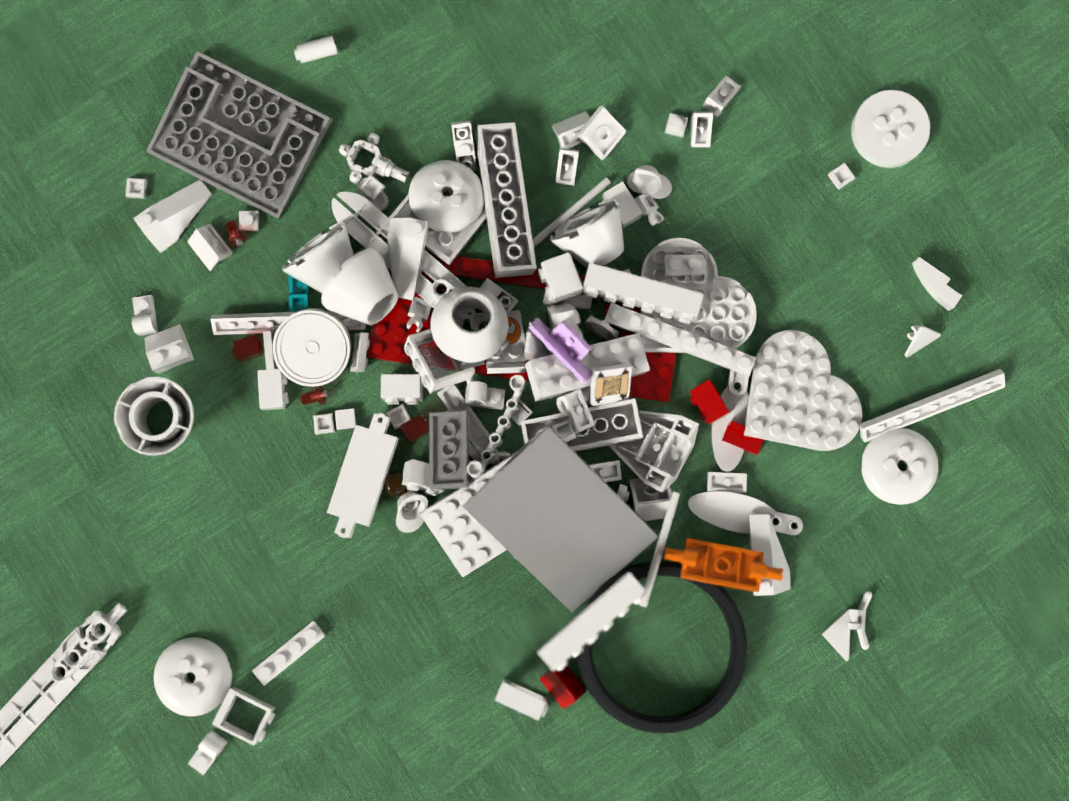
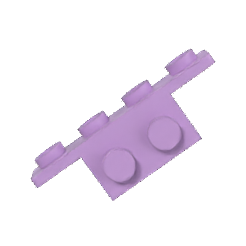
(565, 345)

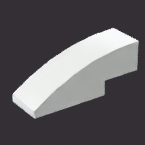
(936, 284)

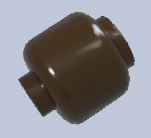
(393, 484)

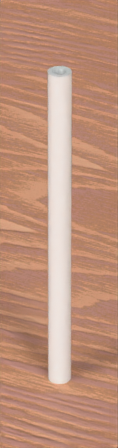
(571, 211)
(659, 548)

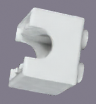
(560, 278)

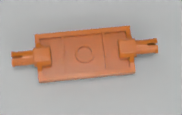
(722, 565)

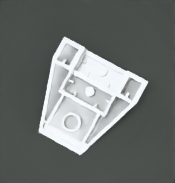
(663, 449)

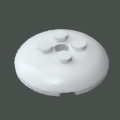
(446, 212)
(882, 472)
(211, 674)

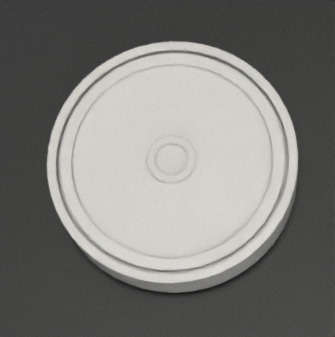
(890, 128)
(312, 347)

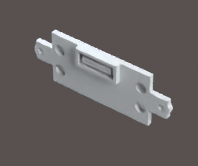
(362, 475)

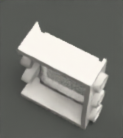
(433, 365)

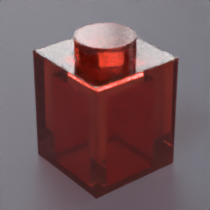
(247, 348)
(416, 428)

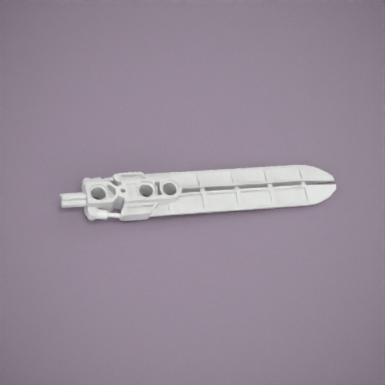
(429, 265)
(75, 671)

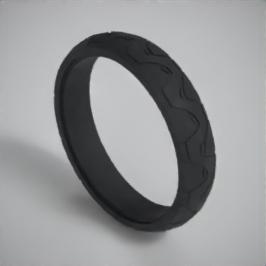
(711, 705)

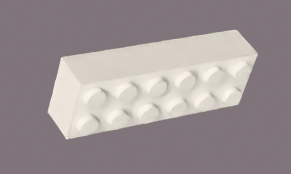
(642, 293)
(552, 378)
(613, 425)
(590, 621)

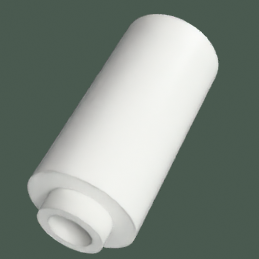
(315, 49)

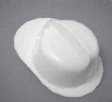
(649, 182)
(409, 510)

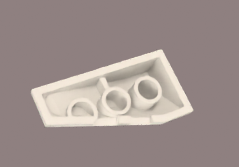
(169, 217)
(406, 250)
(534, 347)
(764, 539)

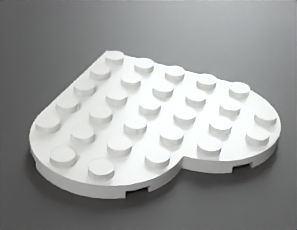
(726, 308)
(797, 398)

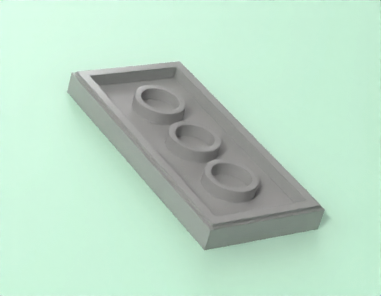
(448, 449)

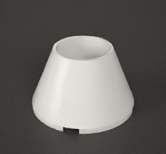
(592, 234)
(321, 257)
(362, 288)
(466, 345)
(132, 413)

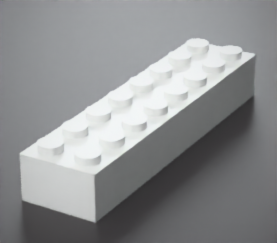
(505, 200)

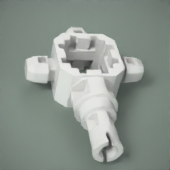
(380, 164)

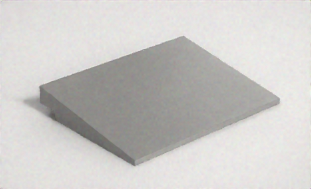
(238, 134)
(560, 519)

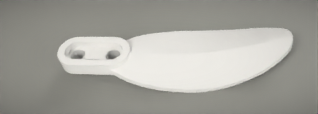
(726, 454)
(732, 512)

